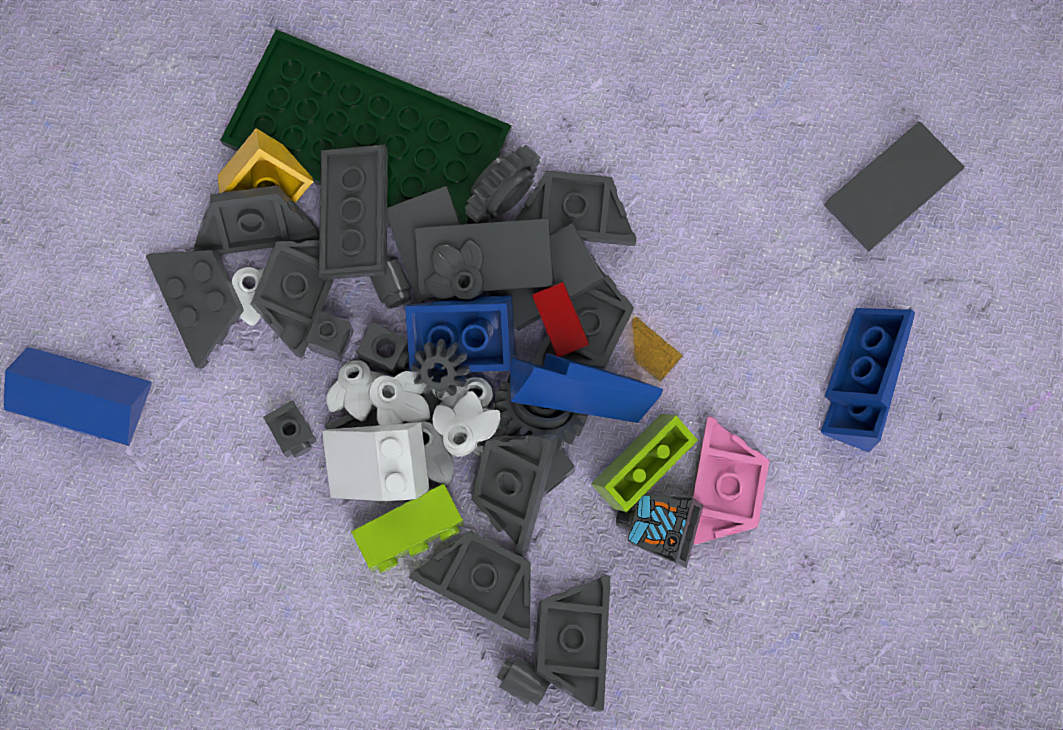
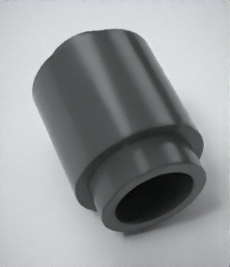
(392, 288)
(521, 681)

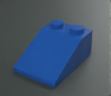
(478, 326)

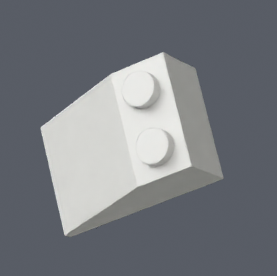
(376, 462)

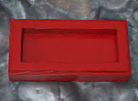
(560, 319)

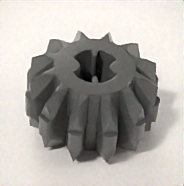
(427, 361)

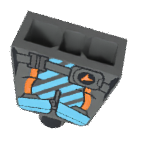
(663, 526)

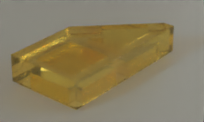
(652, 351)

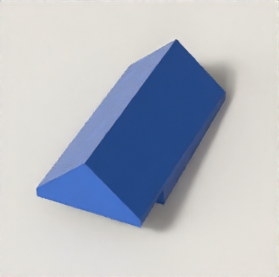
(866, 376)
(580, 389)
(75, 395)

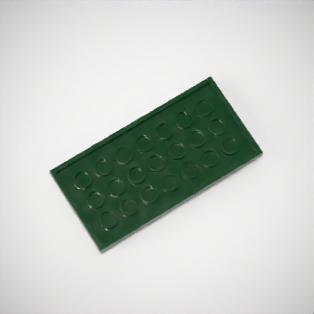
(330, 102)

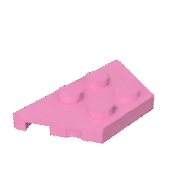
(728, 484)

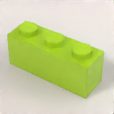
(644, 462)
(408, 529)

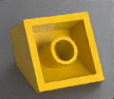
(264, 164)

